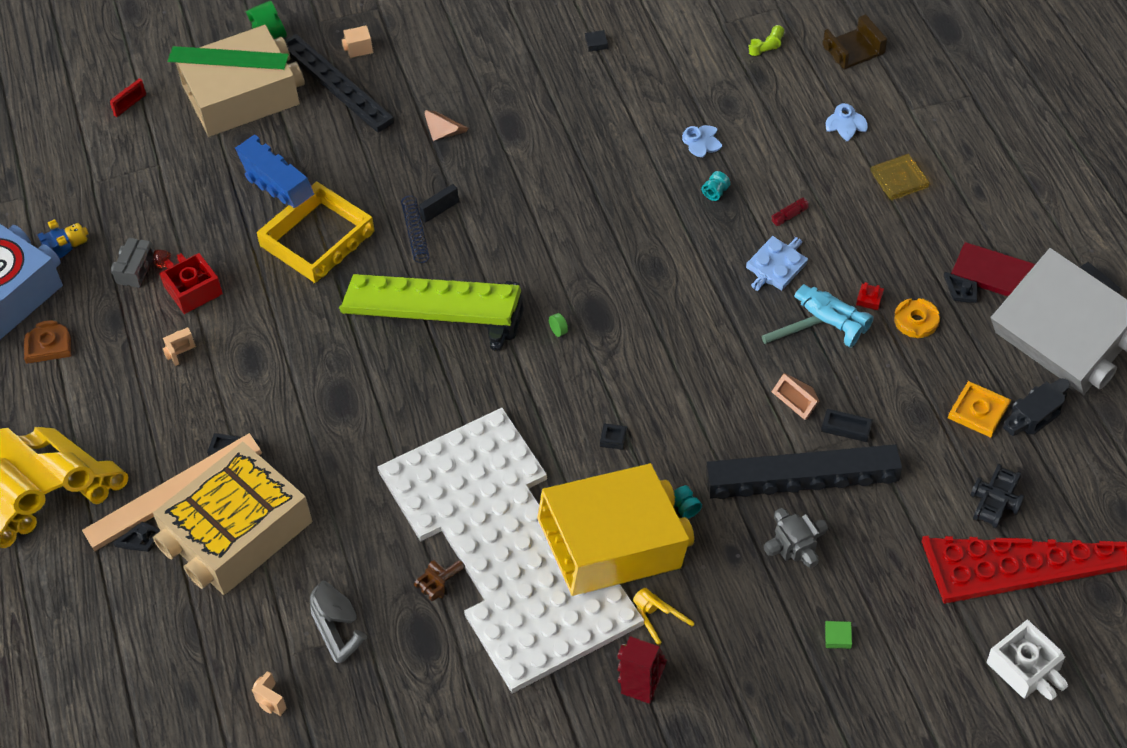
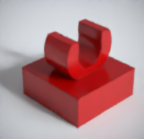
(869, 296)

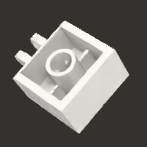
(1028, 661)

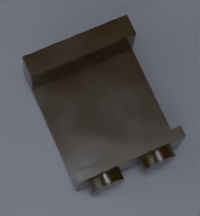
(857, 45)

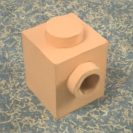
(357, 41)

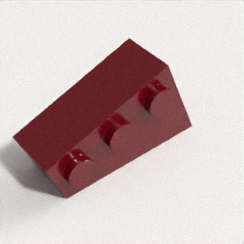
(640, 669)

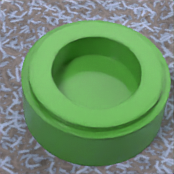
(558, 324)

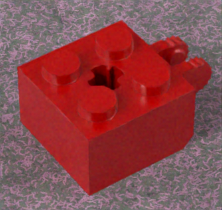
(190, 282)

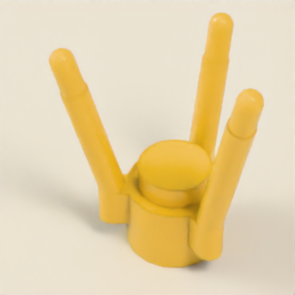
(649, 602)

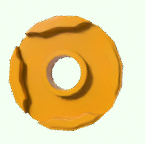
(913, 327)

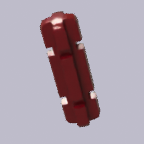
(790, 211)

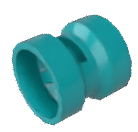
(716, 185)
(686, 503)

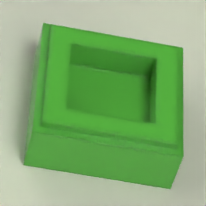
(838, 634)

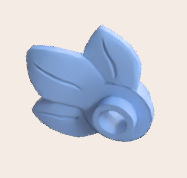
(846, 123)
(701, 140)

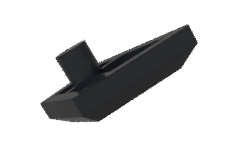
(961, 288)
(138, 538)

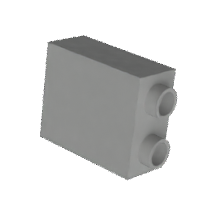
(1065, 322)

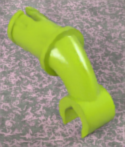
(773, 41)

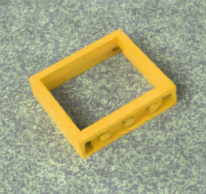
(291, 216)

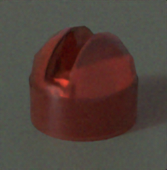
(160, 257)

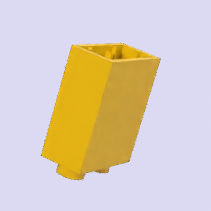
(614, 528)

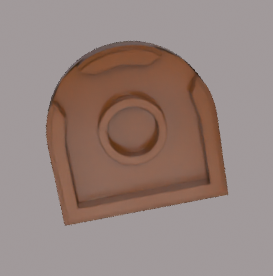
(47, 342)

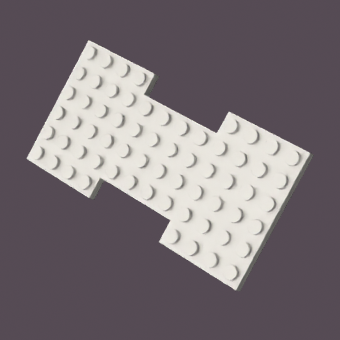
(479, 496)

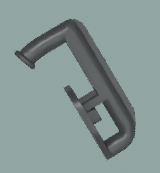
(329, 606)

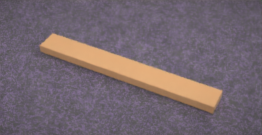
(142, 508)

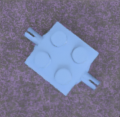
(776, 263)

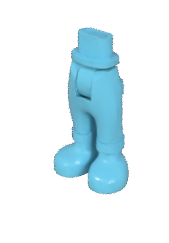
(835, 313)

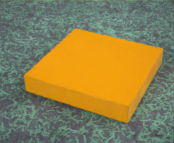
(979, 409)

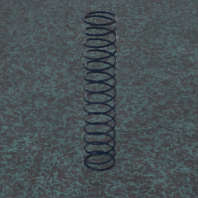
(416, 253)

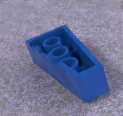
(273, 173)

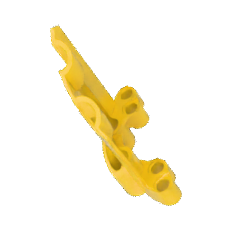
(29, 476)

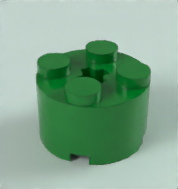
(267, 15)

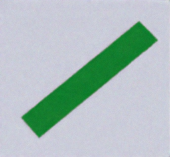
(228, 57)

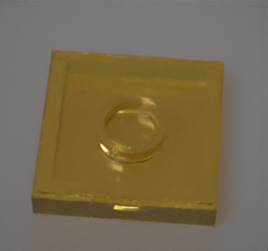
(899, 176)

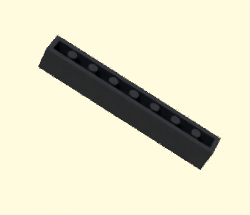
(803, 471)

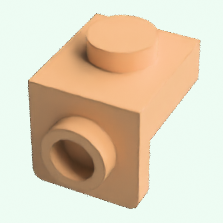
(178, 343)
(268, 699)

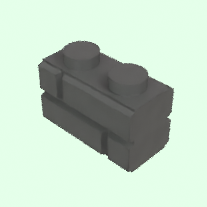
(133, 262)

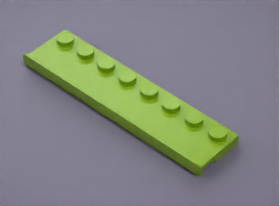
(431, 299)

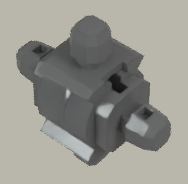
(796, 537)

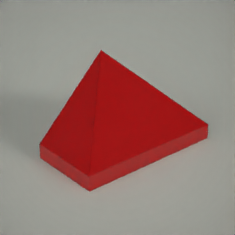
(127, 97)

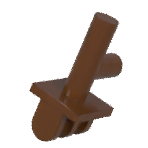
(434, 579)

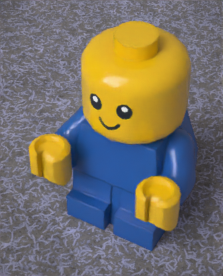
(63, 240)

